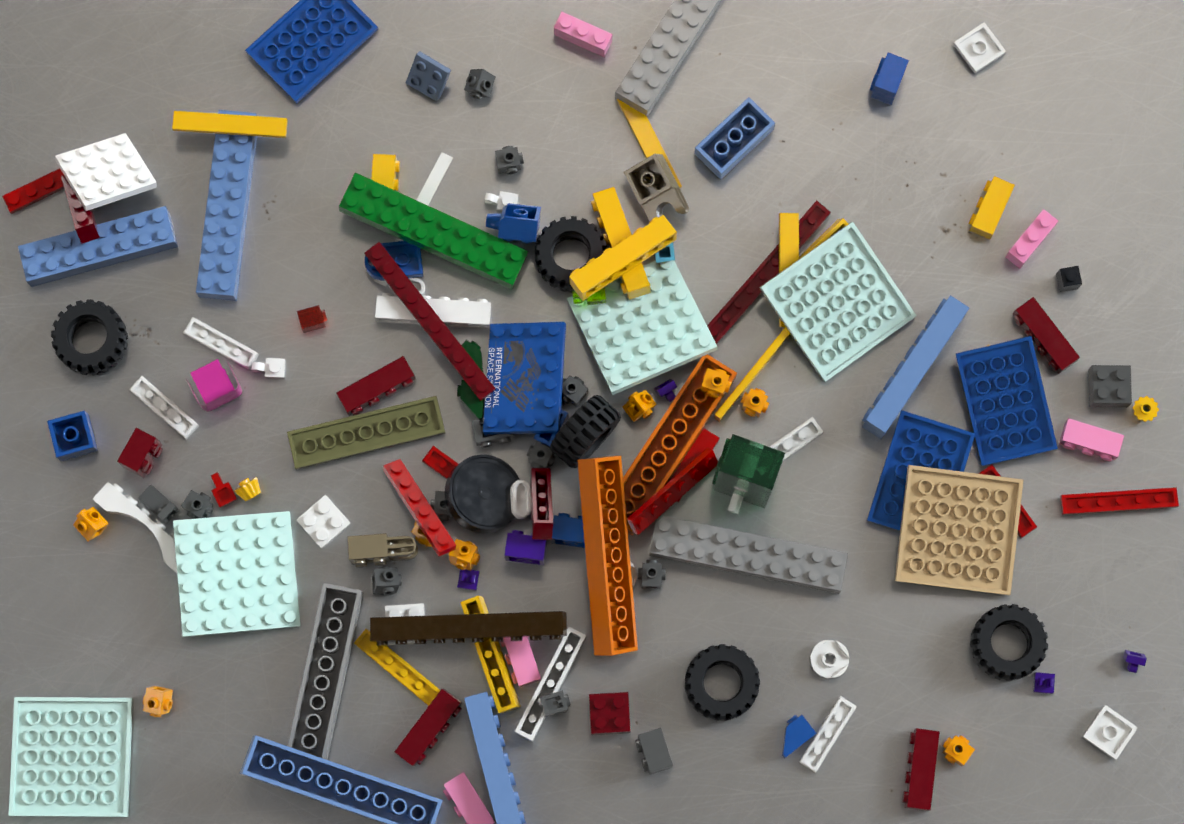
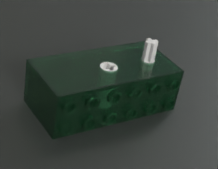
(747, 472)

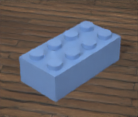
(734, 138)

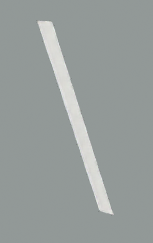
(430, 186)

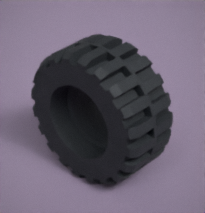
(557, 233)
(72, 320)
(585, 431)
(1027, 624)
(695, 682)

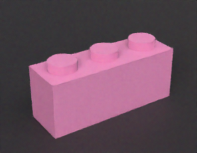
(583, 34)
(1031, 238)
(1091, 440)
(522, 661)
(467, 801)

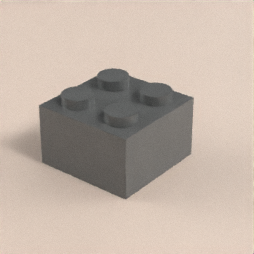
(1110, 386)
(654, 751)

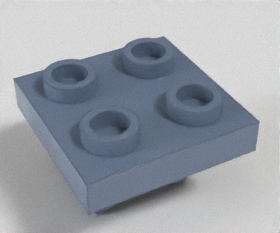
(428, 76)

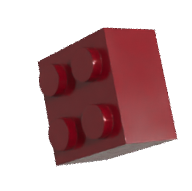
(140, 453)
(609, 713)

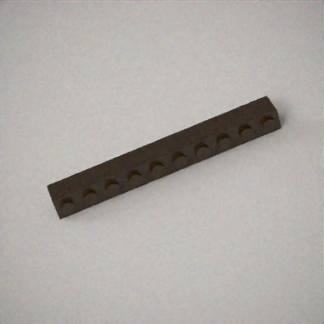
(468, 626)

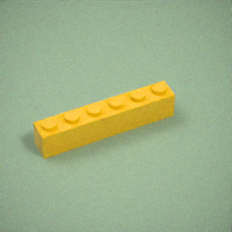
(615, 226)
(622, 257)
(493, 663)

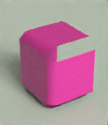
(214, 386)

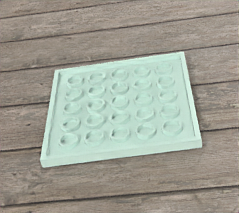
(838, 301)
(647, 333)
(236, 574)
(71, 757)

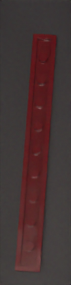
(766, 271)
(430, 321)

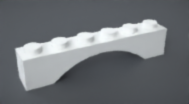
(114, 502)

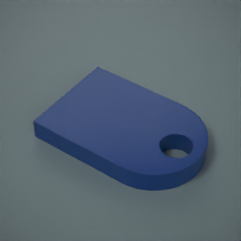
(405, 255)

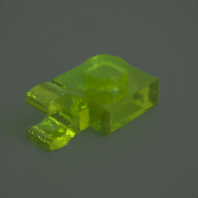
(597, 298)

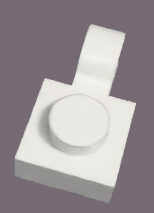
(501, 200)
(273, 368)

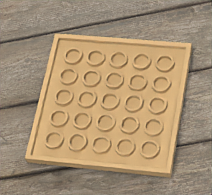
(959, 530)

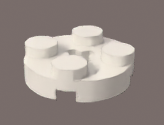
(818, 658)

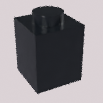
(1069, 278)

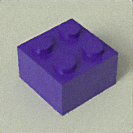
(524, 549)

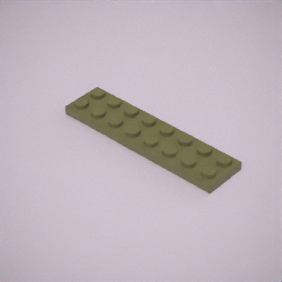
(366, 432)

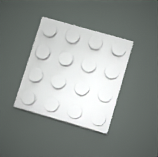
(105, 171)

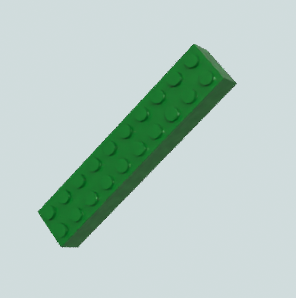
(433, 231)

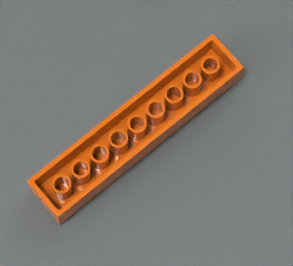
(672, 437)
(607, 555)

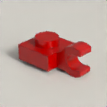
(223, 492)

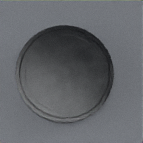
(480, 493)

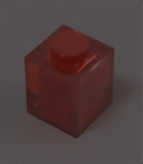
(312, 318)

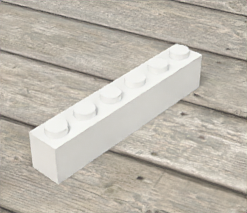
(452, 312)
(551, 682)

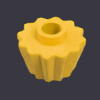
(1151, 406)
(248, 489)

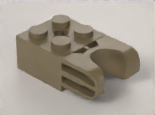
(662, 189)
(380, 549)

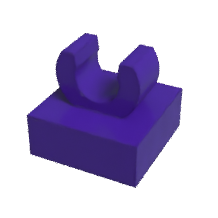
(666, 389)
(468, 579)
(1134, 659)
(1044, 683)

